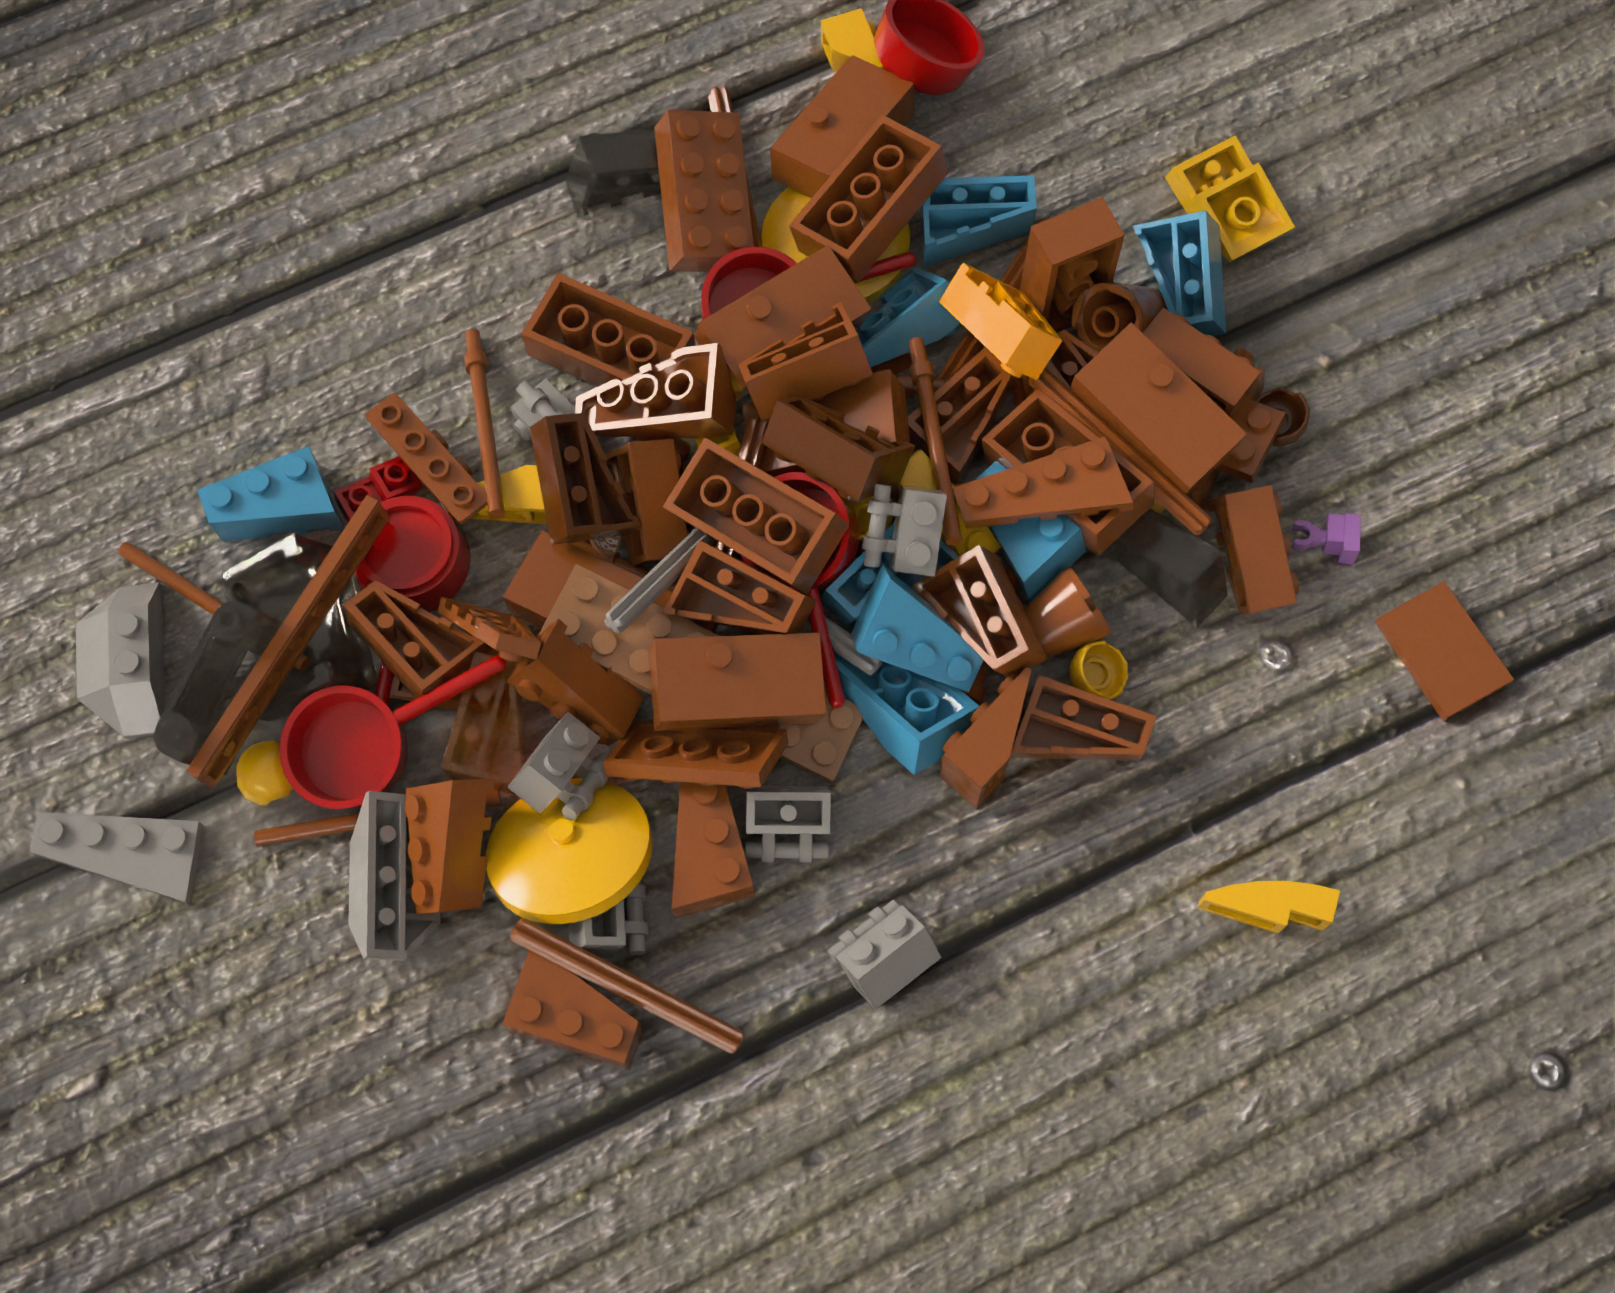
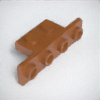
(1262, 427)
(428, 458)

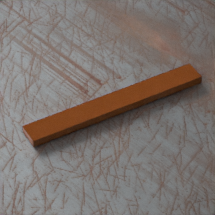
(288, 643)

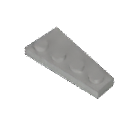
(130, 850)

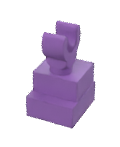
(1338, 537)

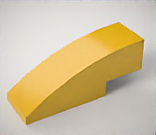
(1273, 904)

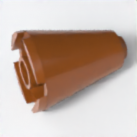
(1110, 307)
(1065, 615)

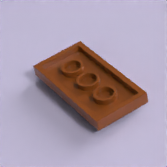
(697, 755)

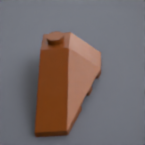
(672, 399)

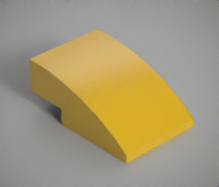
(1234, 196)

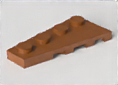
(1054, 485)
(495, 628)

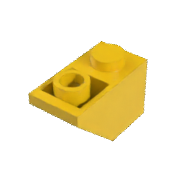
(848, 36)

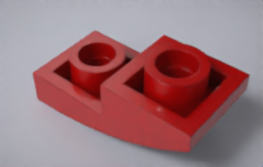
(384, 482)

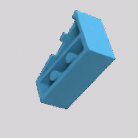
(975, 214)
(1188, 267)
(271, 499)
(1037, 548)
(911, 634)

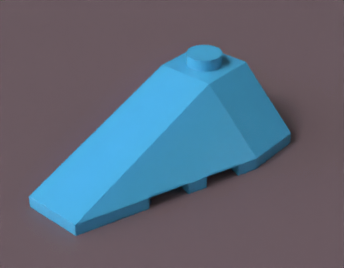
(907, 312)
(907, 711)

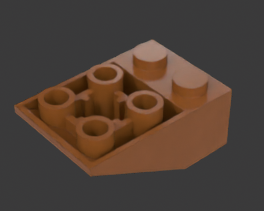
(979, 758)

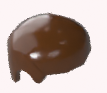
(1296, 414)

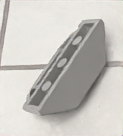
(124, 660)
(382, 880)

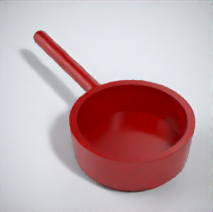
(928, 44)
(753, 266)
(418, 556)
(838, 562)
(353, 743)

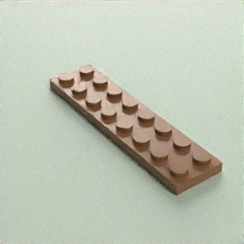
(583, 608)

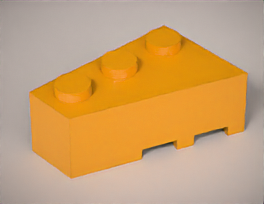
(1001, 321)

